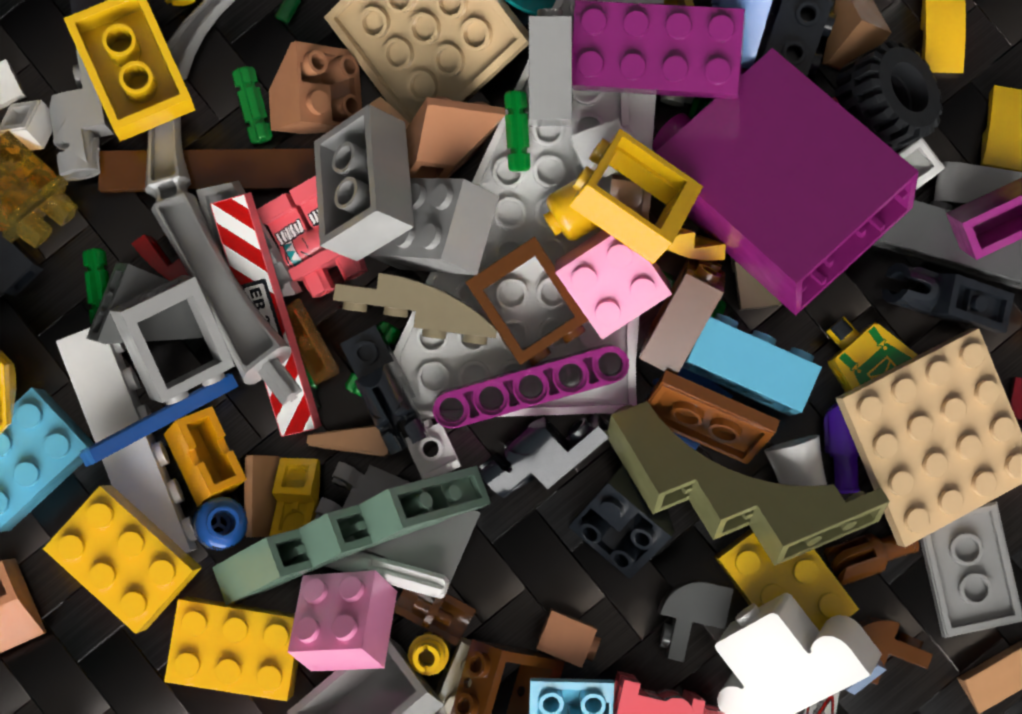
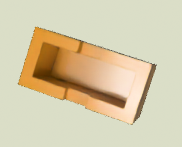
(204, 456)

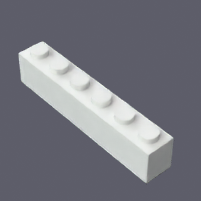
(110, 404)

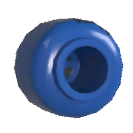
(233, 517)

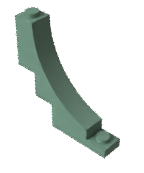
(349, 531)

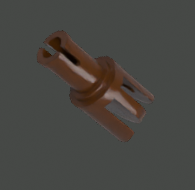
(864, 556)

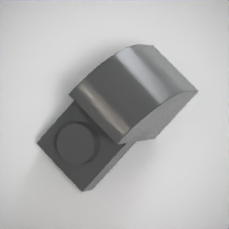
(690, 603)

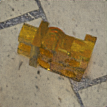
(29, 193)

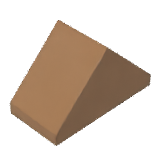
(855, 31)

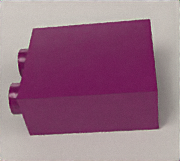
(788, 180)

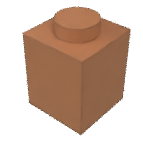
(568, 638)

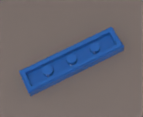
(156, 421)

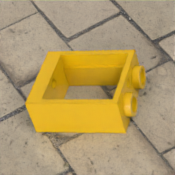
(651, 174)

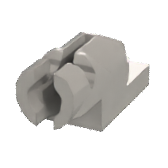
(77, 125)

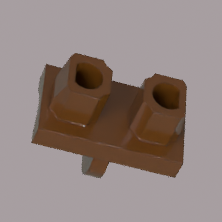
(443, 616)

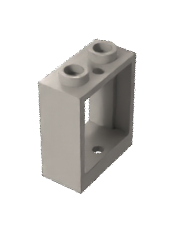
(550, 68)
(152, 302)

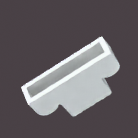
(788, 663)

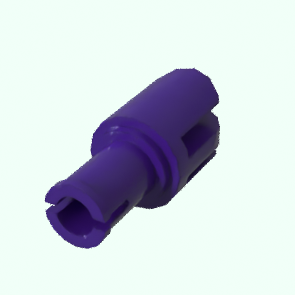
(842, 448)

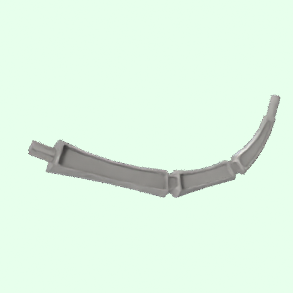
(247, 334)

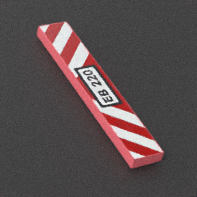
(254, 270)

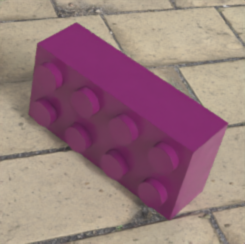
(657, 49)

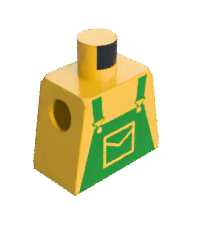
(864, 353)

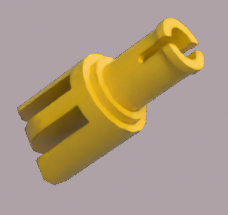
(428, 653)

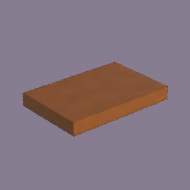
(711, 417)

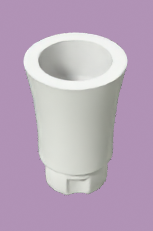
(798, 461)

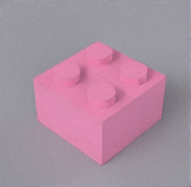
(611, 282)
(343, 621)

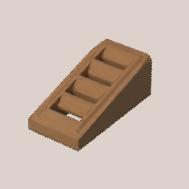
(354, 440)

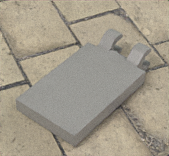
(431, 548)

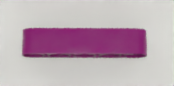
(513, 398)

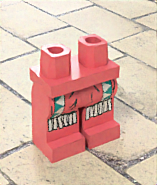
(296, 231)
(635, 700)

